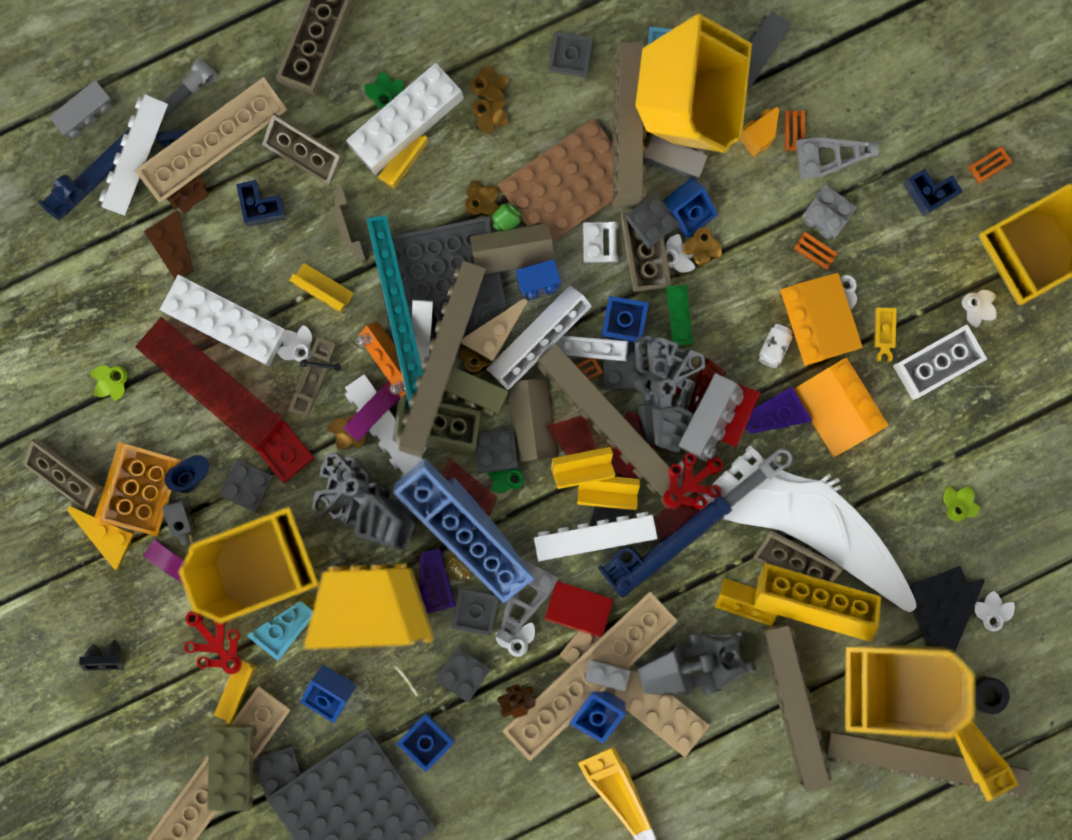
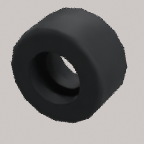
(1001, 699)

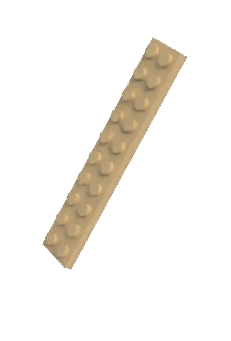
(562, 699)
(189, 812)

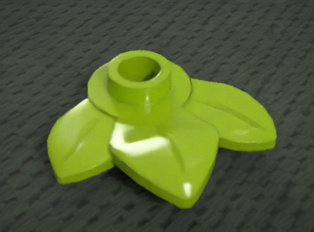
(107, 383)
(962, 501)

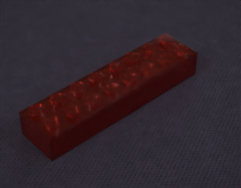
(210, 384)

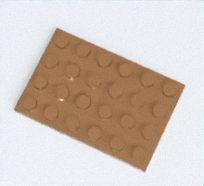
(564, 182)

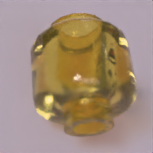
(457, 568)

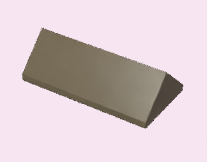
(302, 149)
(512, 248)
(647, 265)
(530, 417)
(62, 474)
(791, 556)

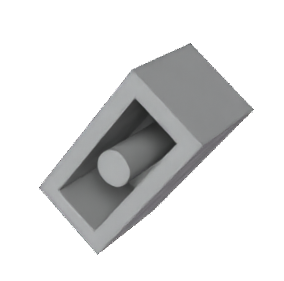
(607, 674)

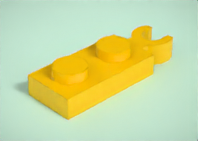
(885, 332)

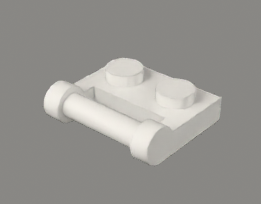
(594, 242)

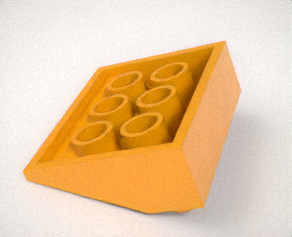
(821, 319)
(840, 407)
(135, 489)

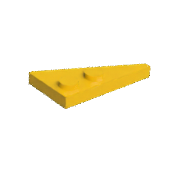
(108, 538)

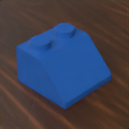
(690, 207)
(328, 693)
(599, 715)

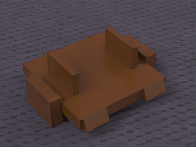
(189, 195)
(516, 701)

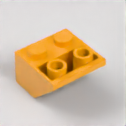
(760, 133)

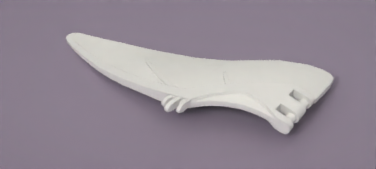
(819, 518)

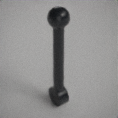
(337, 367)

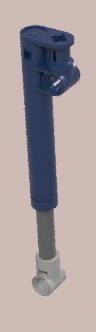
(70, 192)
(631, 573)

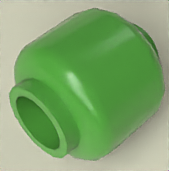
(506, 217)

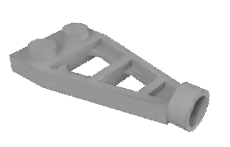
(809, 157)
(543, 583)

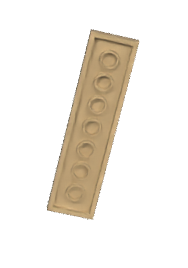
(210, 140)
(660, 713)

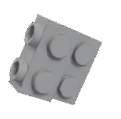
(828, 212)

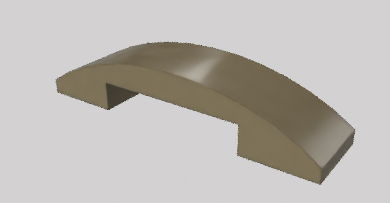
(342, 203)
(313, 378)

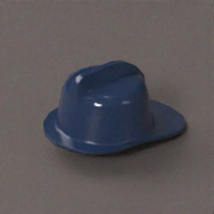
(187, 474)

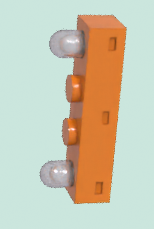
(384, 354)

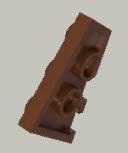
(170, 243)

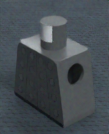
(176, 511)

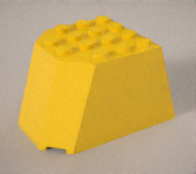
(695, 85)
(1033, 246)
(247, 568)
(368, 608)
(907, 690)

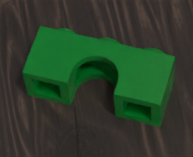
(679, 315)

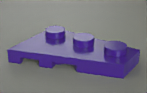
(778, 412)
(435, 582)

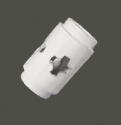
(774, 354)

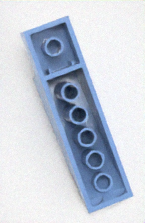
(463, 528)

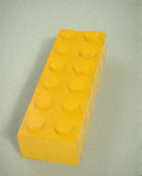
(817, 602)

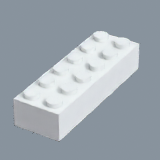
(405, 118)
(223, 320)

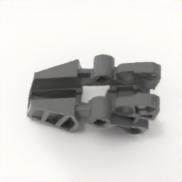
(669, 366)
(377, 518)
(669, 672)

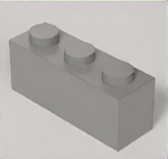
(82, 110)
(675, 157)

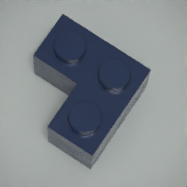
(927, 194)
(259, 210)

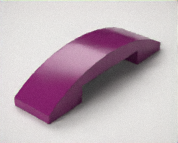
(371, 412)
(164, 559)

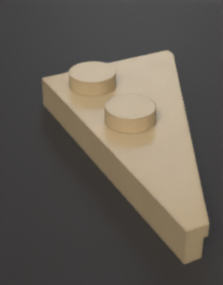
(491, 336)

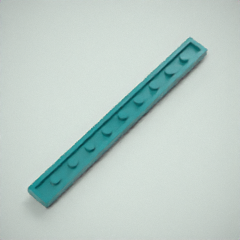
(395, 303)

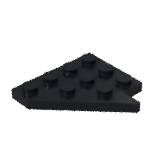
(944, 606)

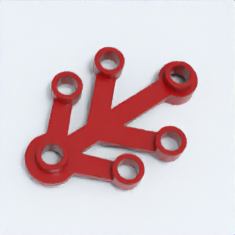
(690, 483)
(215, 645)

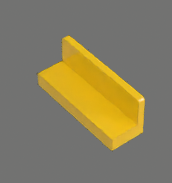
(399, 165)
(322, 287)
(583, 467)
(610, 493)
(740, 601)
(235, 692)

